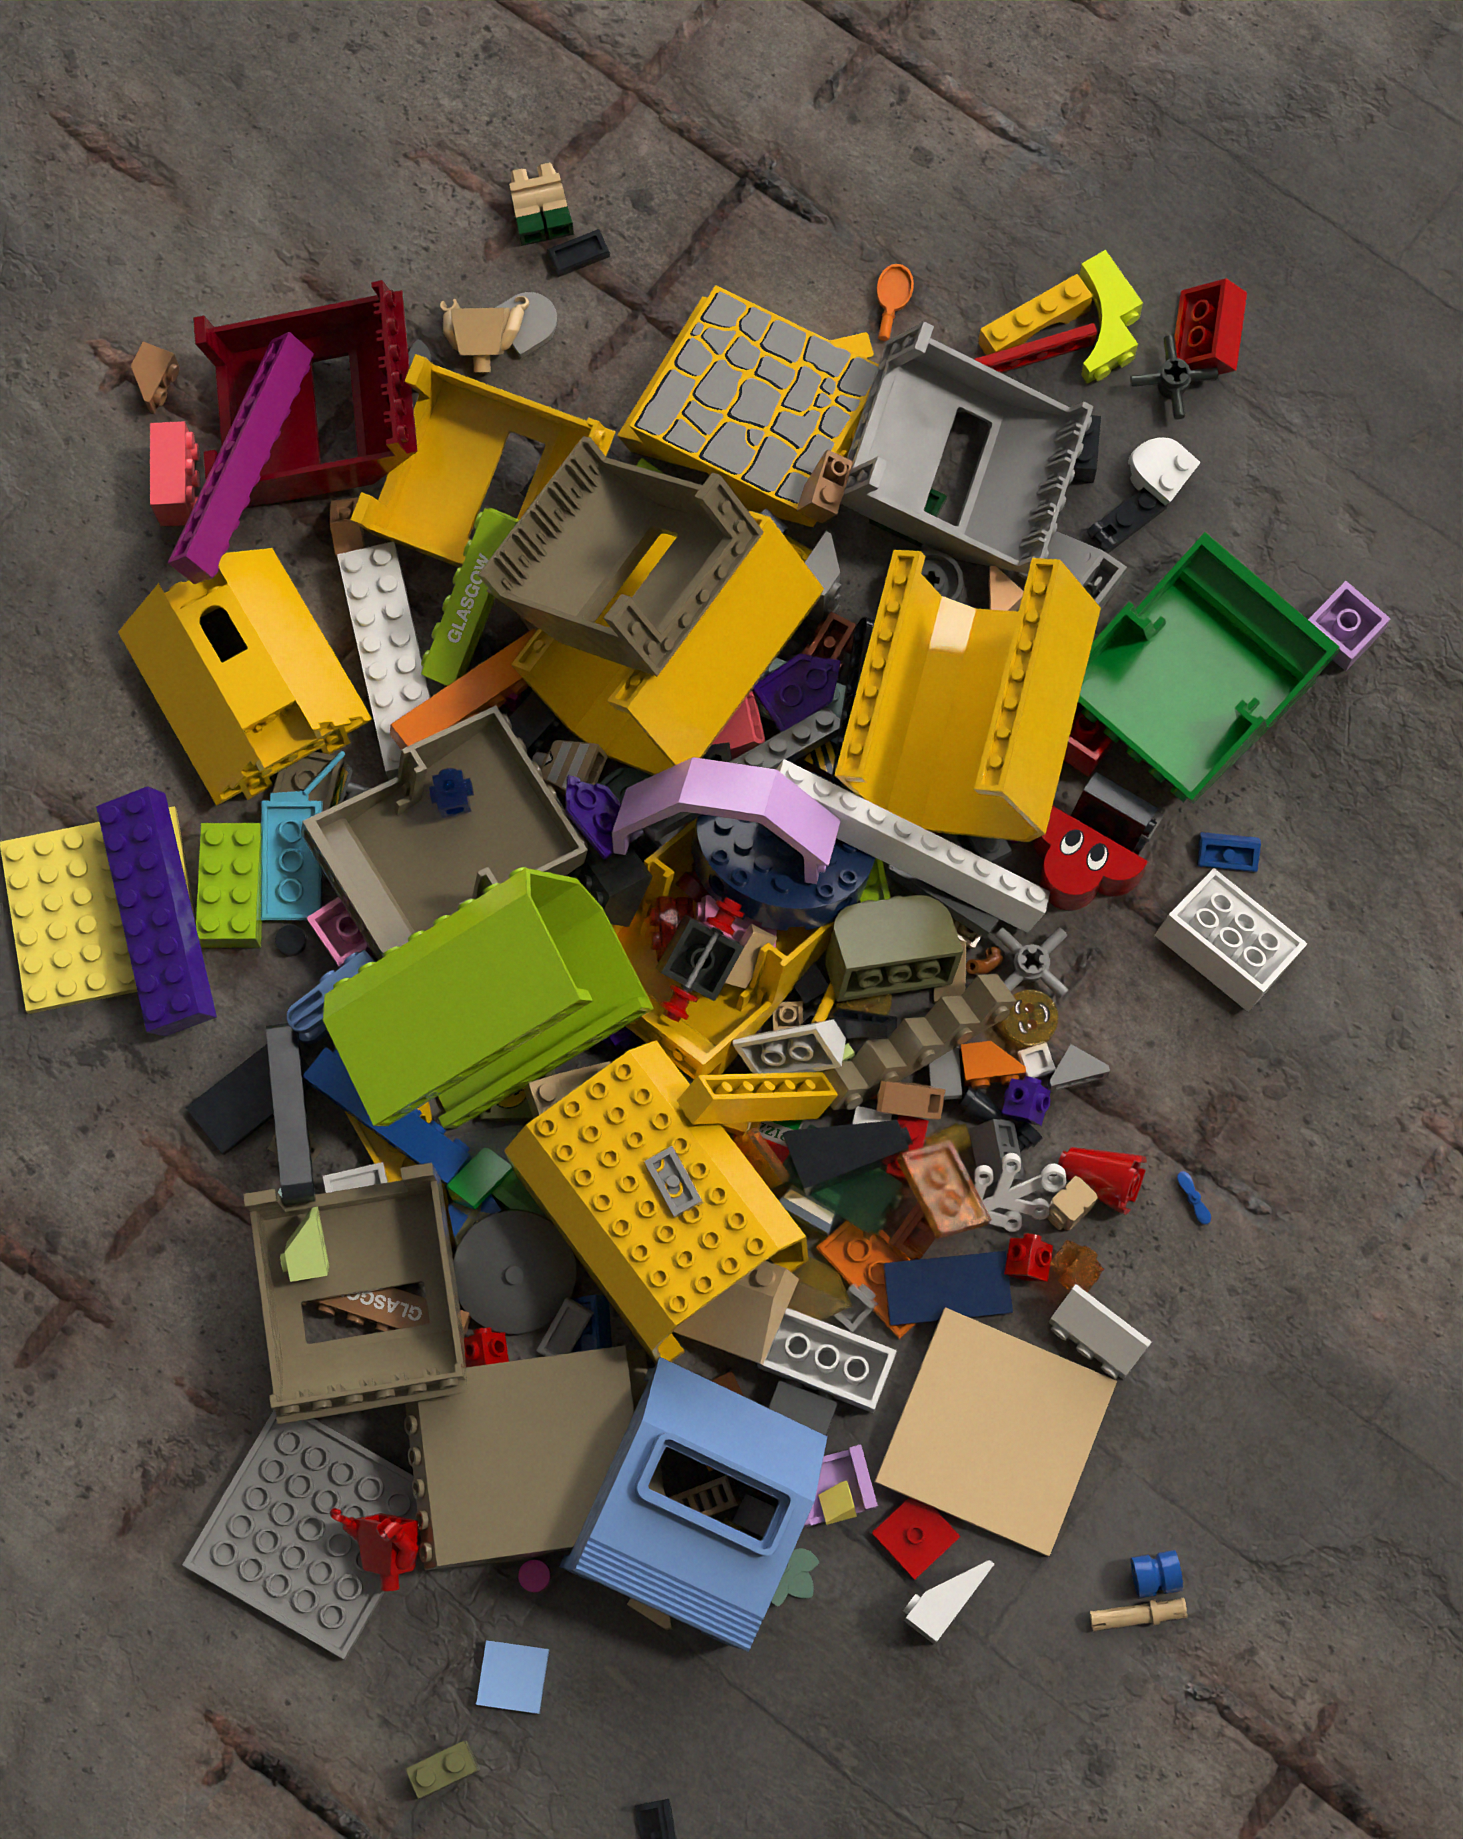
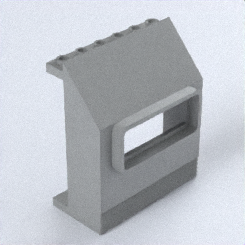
(1019, 471)

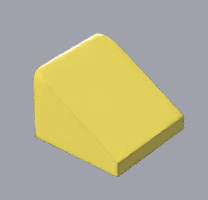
(837, 1503)

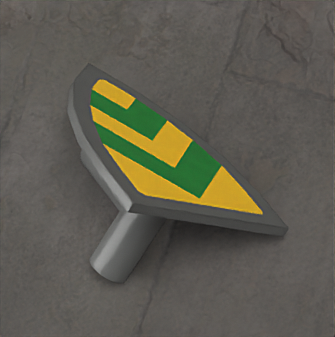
(344, 786)

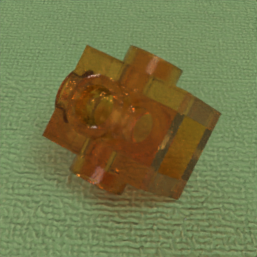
(1076, 1266)

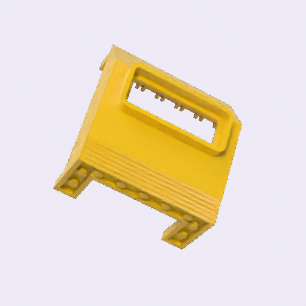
(460, 436)

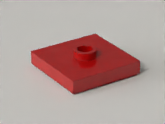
(915, 1536)

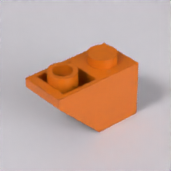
(988, 1063)

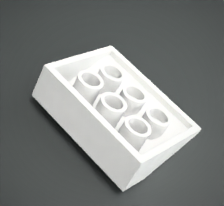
(1230, 939)

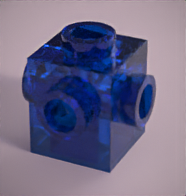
(451, 792)

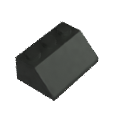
(615, 883)

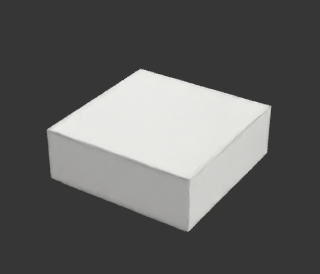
(1037, 1061)

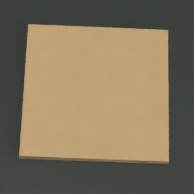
(996, 1432)

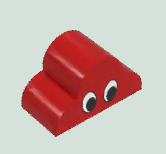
(1083, 863)

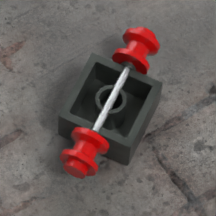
(700, 958)

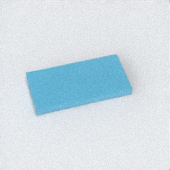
(288, 868)

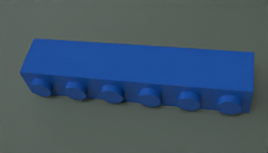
(409, 1135)

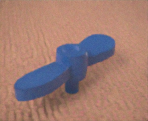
(1194, 1198)

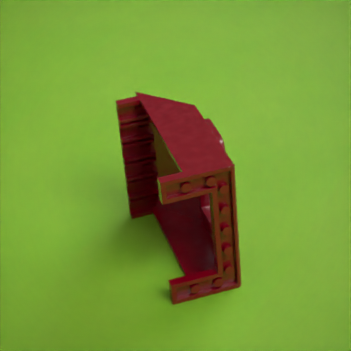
(374, 339)

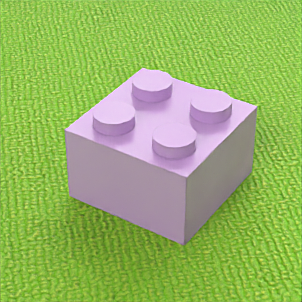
(1350, 623)

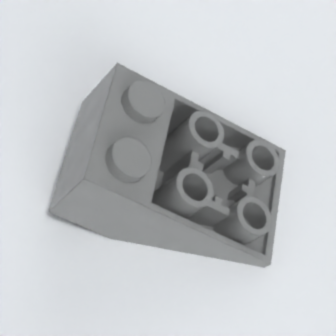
(1091, 566)

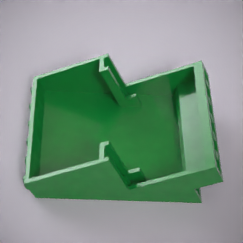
(1201, 669)

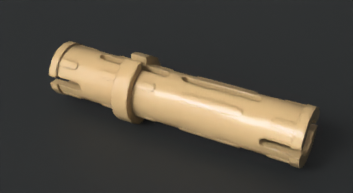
(1151, 1612)

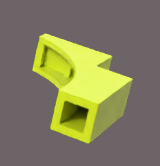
(1116, 307)

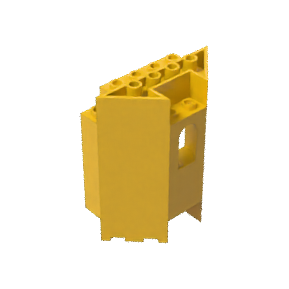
(263, 704)

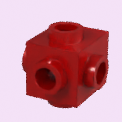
(1029, 1258)
(485, 1348)

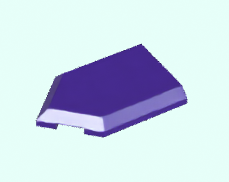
(798, 689)
(594, 813)

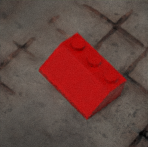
(1210, 325)

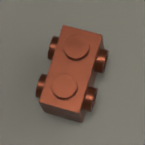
(832, 639)

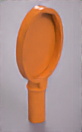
(893, 294)

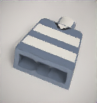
(808, 1211)

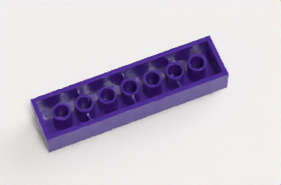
(156, 912)

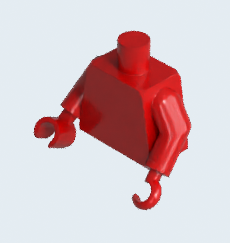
(385, 1544)

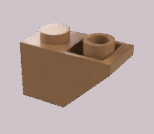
(154, 371)
(825, 487)
(910, 1099)

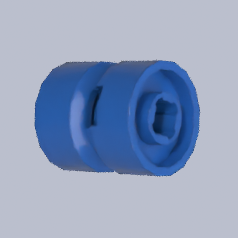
(1156, 1574)

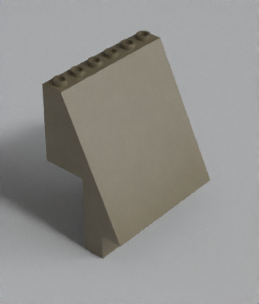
(408, 866)
(520, 1454)

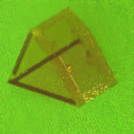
(819, 1291)

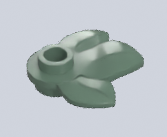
(796, 1577)

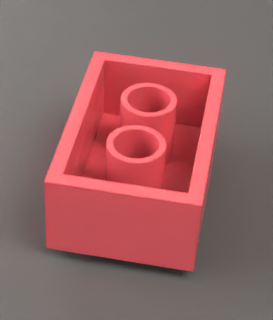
(173, 472)

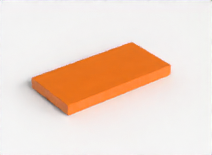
(862, 1262)

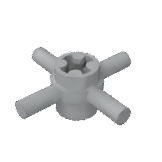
(1040, 954)

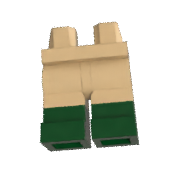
(536, 196)

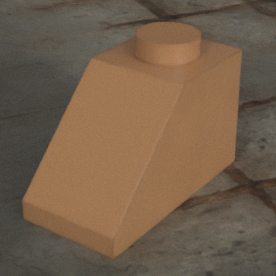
(345, 533)

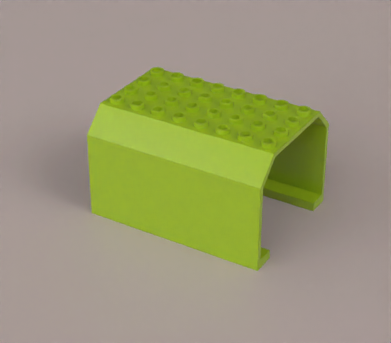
(484, 1000)

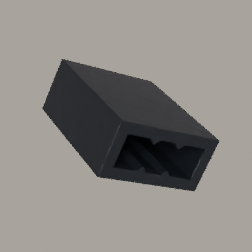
(1115, 813)

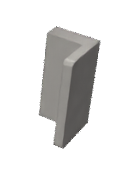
(672, 1174)

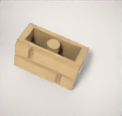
(1071, 1204)

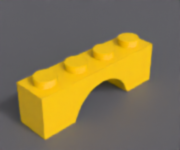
(1059, 304)

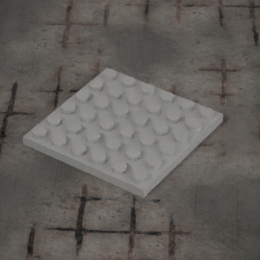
(283, 1548)

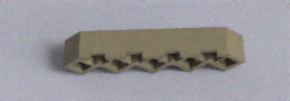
(921, 1040)

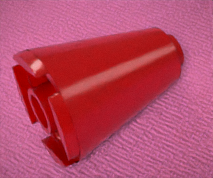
(1109, 1174)

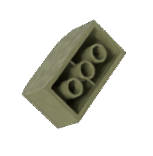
(892, 947)

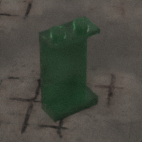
(858, 1200)

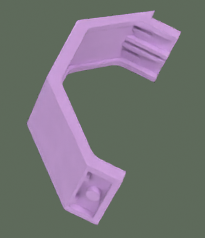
(732, 793)

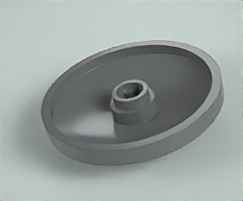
(513, 1271)

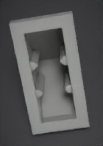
(1076, 1069)

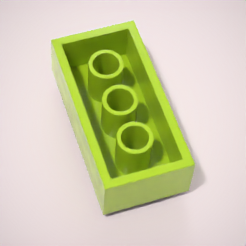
(229, 886)

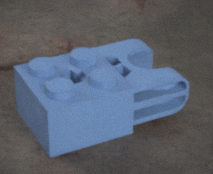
(307, 1013)

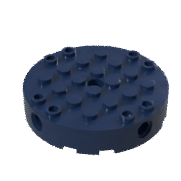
(768, 874)

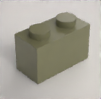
(442, 1769)

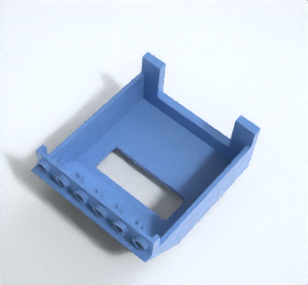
(676, 1554)

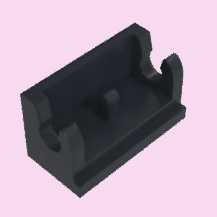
(656, 1820)

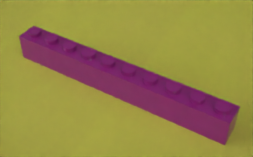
(241, 459)

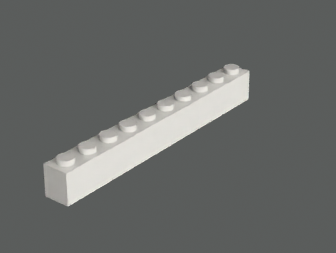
(925, 853)

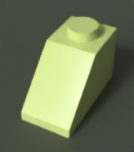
(306, 1250)

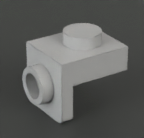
(862, 1305)

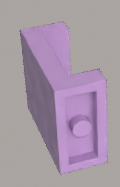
(841, 1467)

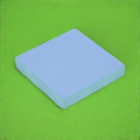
(512, 1677)

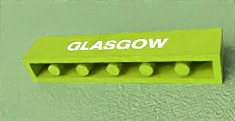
(468, 604)

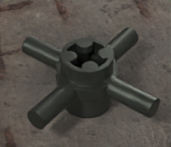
(1166, 374)

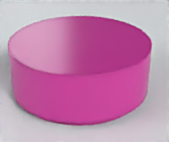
(534, 1576)

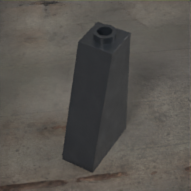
(843, 1152)

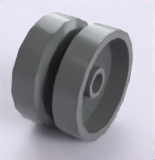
(943, 574)

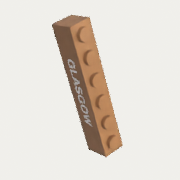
(384, 1307)

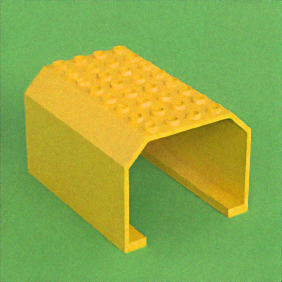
(967, 705)
(682, 711)
(592, 1183)

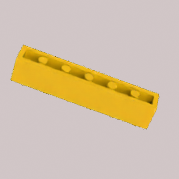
(757, 1097)

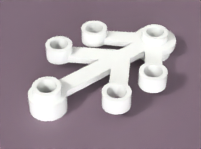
(1009, 1197)

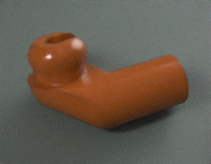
(984, 966)

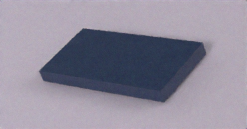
(961, 1283)

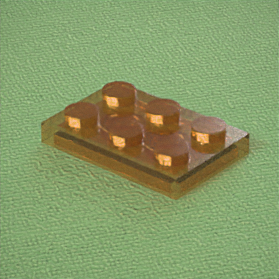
(944, 1189)

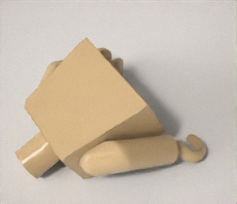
(482, 330)

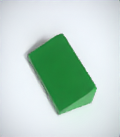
(478, 1179)

